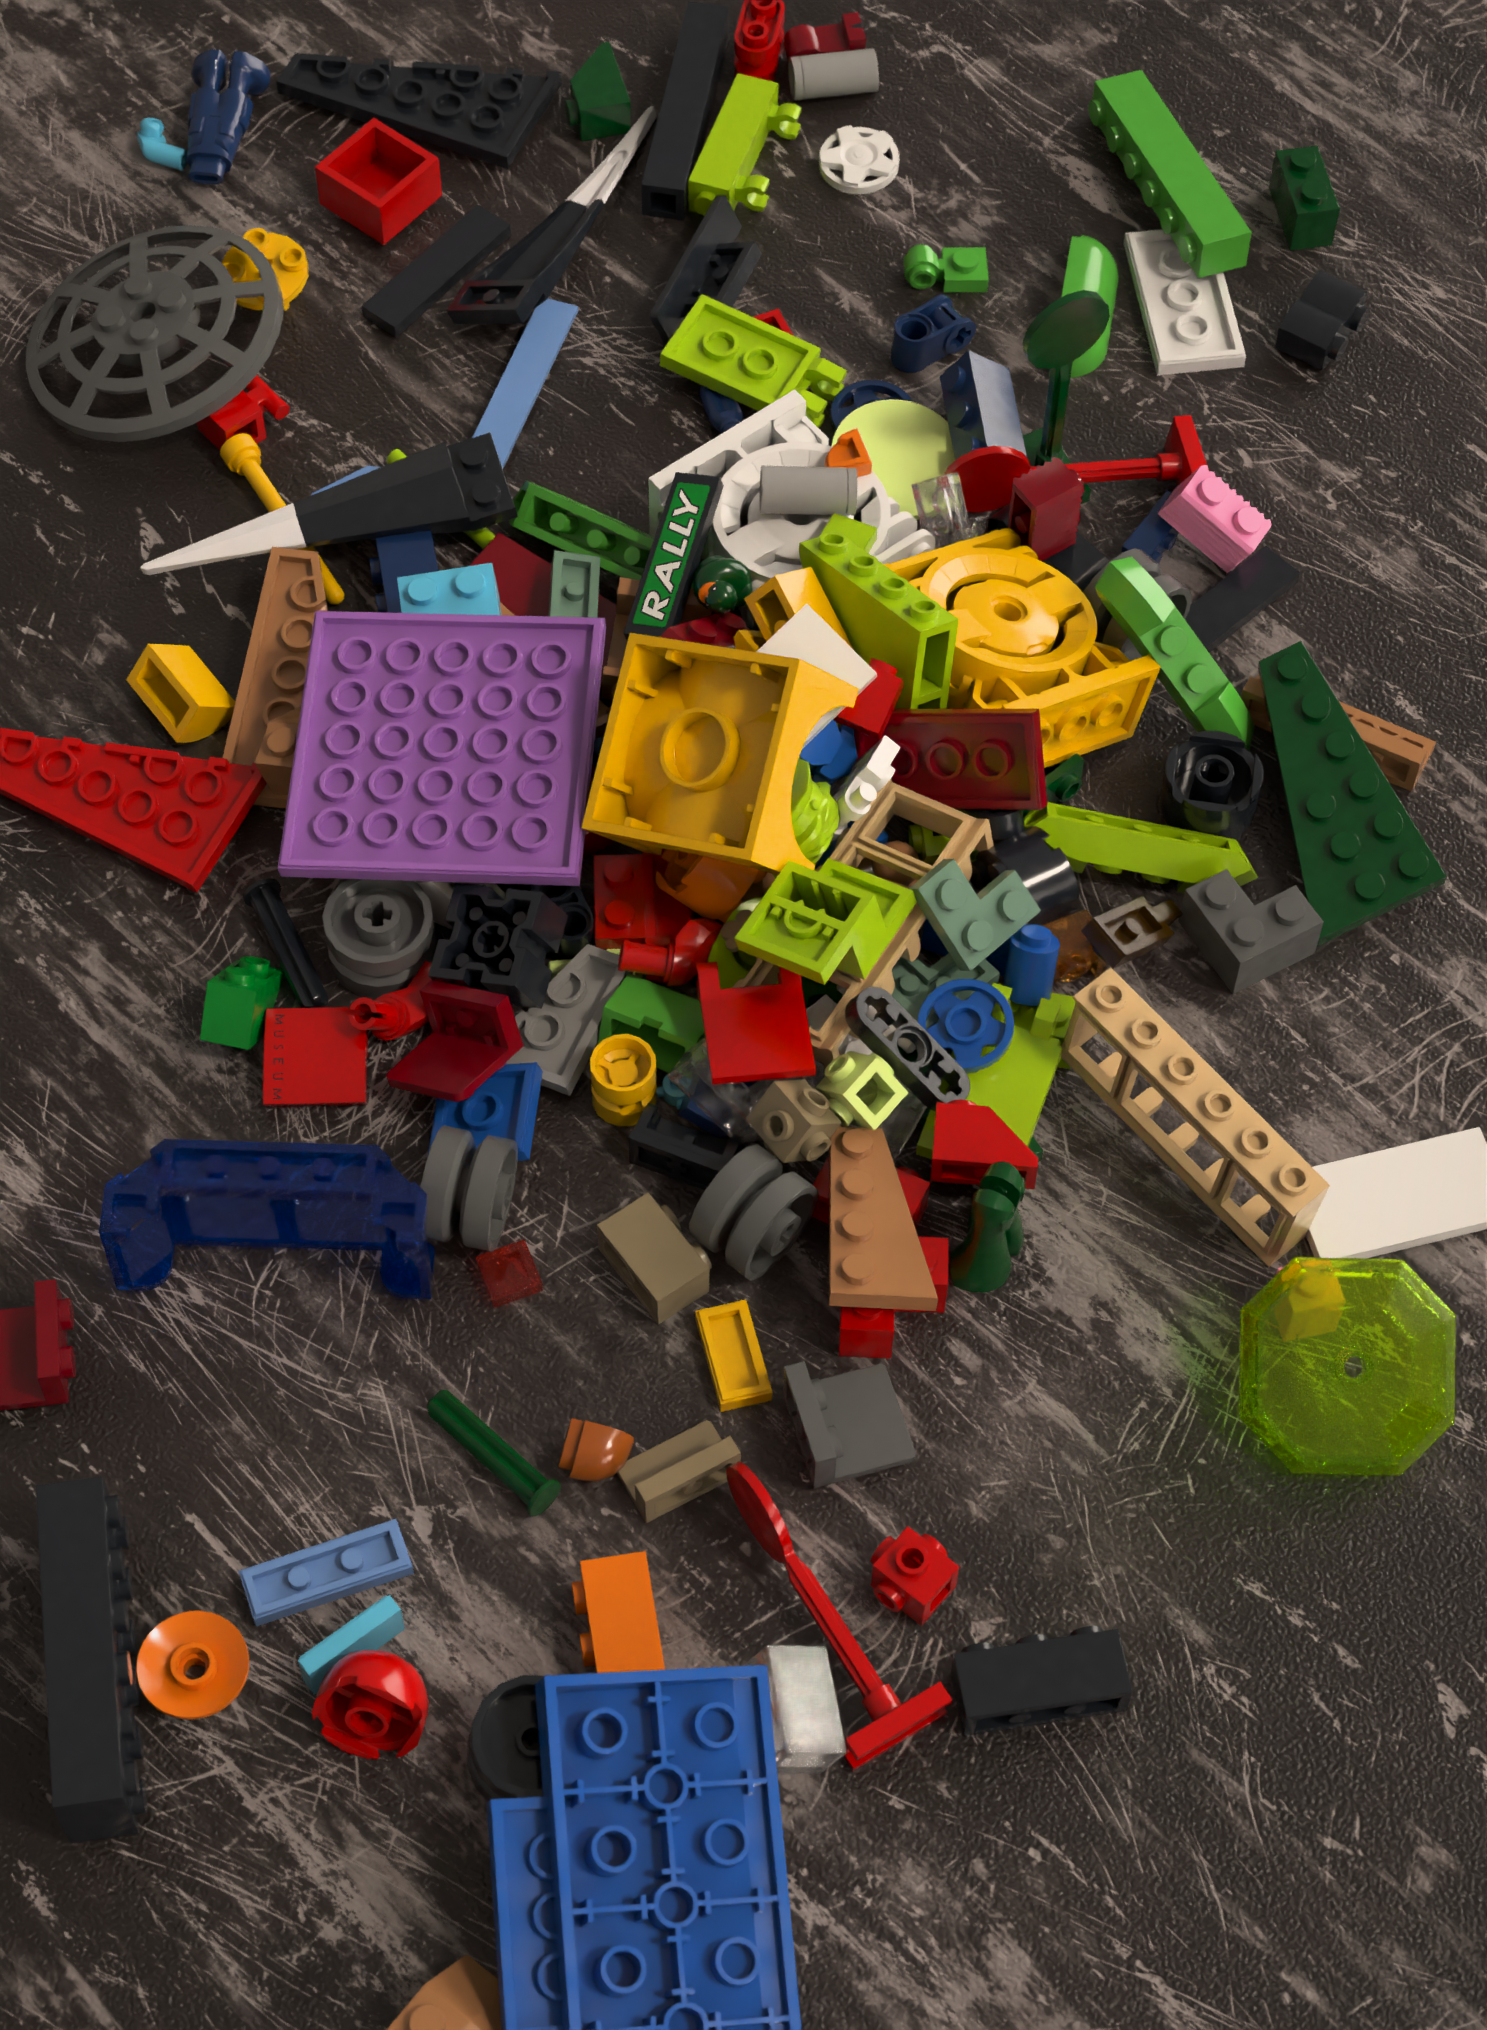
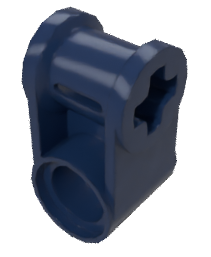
(928, 333)

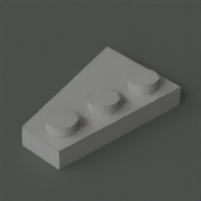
(570, 1020)

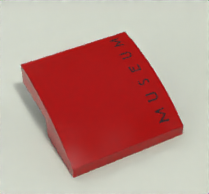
(314, 1058)

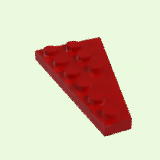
(133, 799)

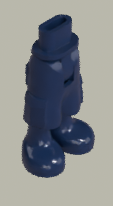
(221, 119)

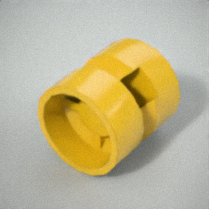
(622, 1079)

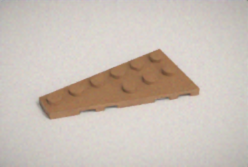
(276, 655)

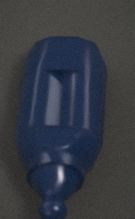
(720, 409)

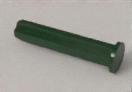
(493, 1452)

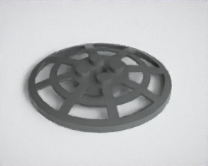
(146, 342)

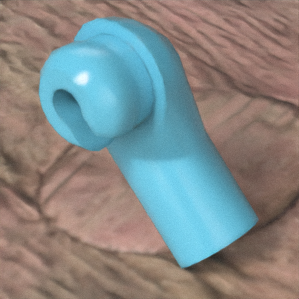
(156, 148)

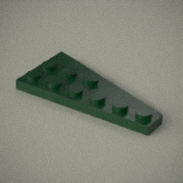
(1344, 818)

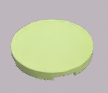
(903, 444)

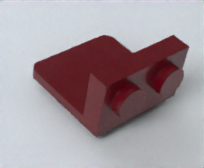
(468, 1043)
(35, 1350)

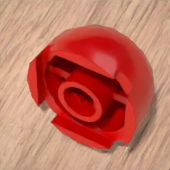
(372, 1704)

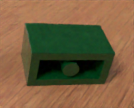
(1304, 198)

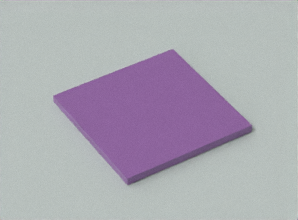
(444, 748)

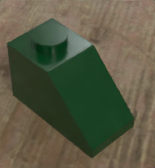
(599, 97)

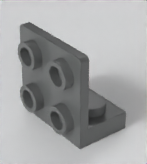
(846, 1422)

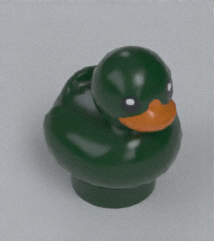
(722, 584)

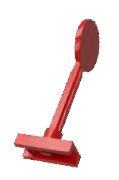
(990, 471)
(891, 1719)

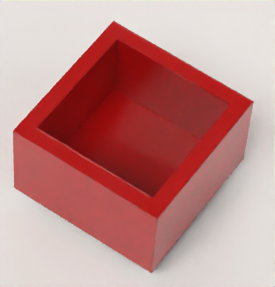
(378, 181)

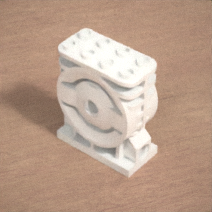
(771, 541)

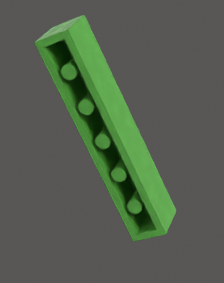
(1170, 174)

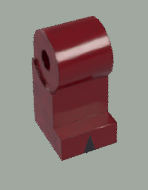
(826, 39)

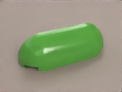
(1091, 269)

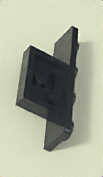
(708, 267)

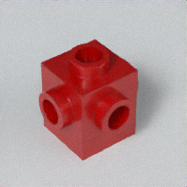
(912, 1574)

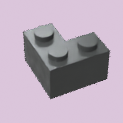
(1248, 939)

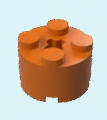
(705, 883)

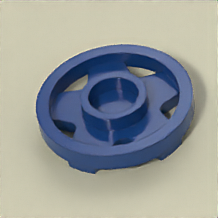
(968, 1023)

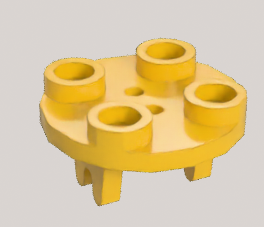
(283, 254)

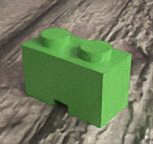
(655, 1014)

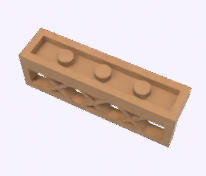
(1395, 749)

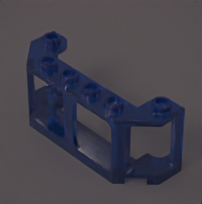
(266, 1199)

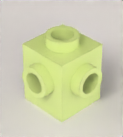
(861, 1089)

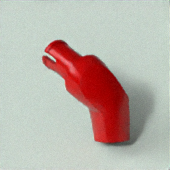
(678, 959)
(395, 1012)

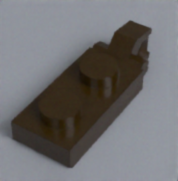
(1131, 930)

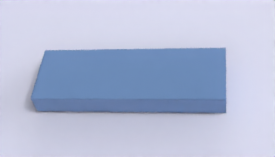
(326, 1572)

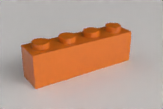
(619, 1614)

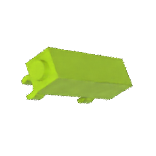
(736, 143)

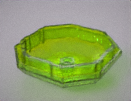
(1295, 1356)

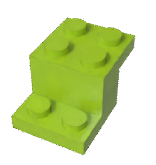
(825, 920)

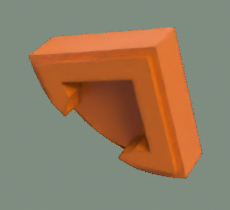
(850, 453)

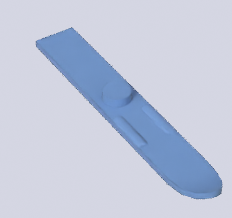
(526, 375)

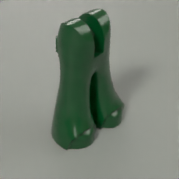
(994, 1232)

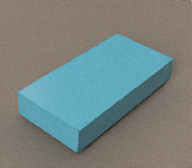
(364, 1632)

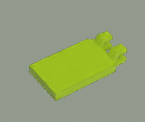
(750, 359)
(1018, 1081)

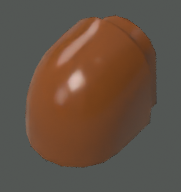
(594, 1450)

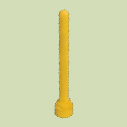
(243, 457)

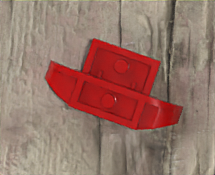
(633, 905)

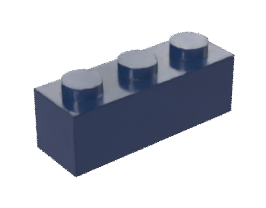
(1153, 533)

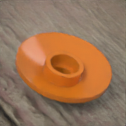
(189, 1641)

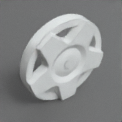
(858, 156)

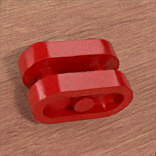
(759, 39)

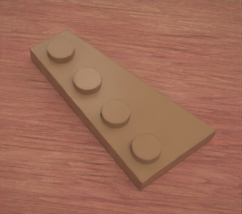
(871, 1230)

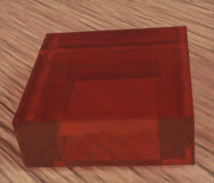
(509, 1273)

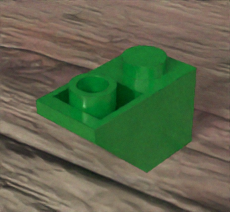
(238, 1002)

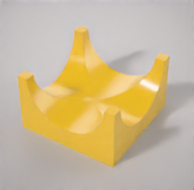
(707, 750)

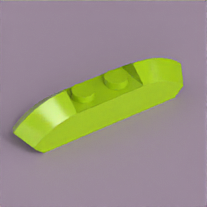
(1139, 846)

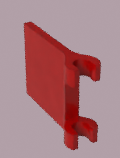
(755, 1029)

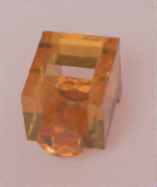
(1075, 950)

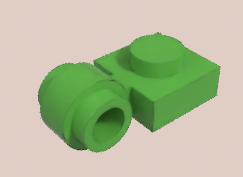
(959, 268)

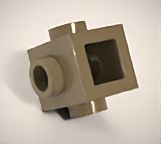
(794, 1121)

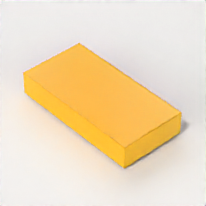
(733, 1355)

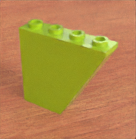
(886, 618)

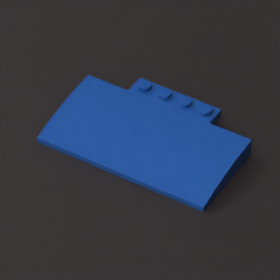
(651, 1861)

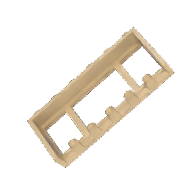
(859, 842)
(1208, 1105)

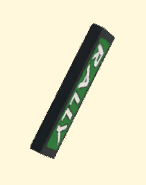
(674, 554)

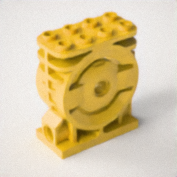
(1031, 644)

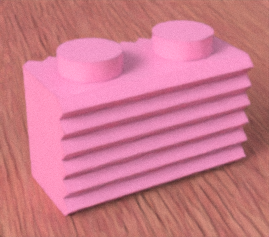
(1215, 518)

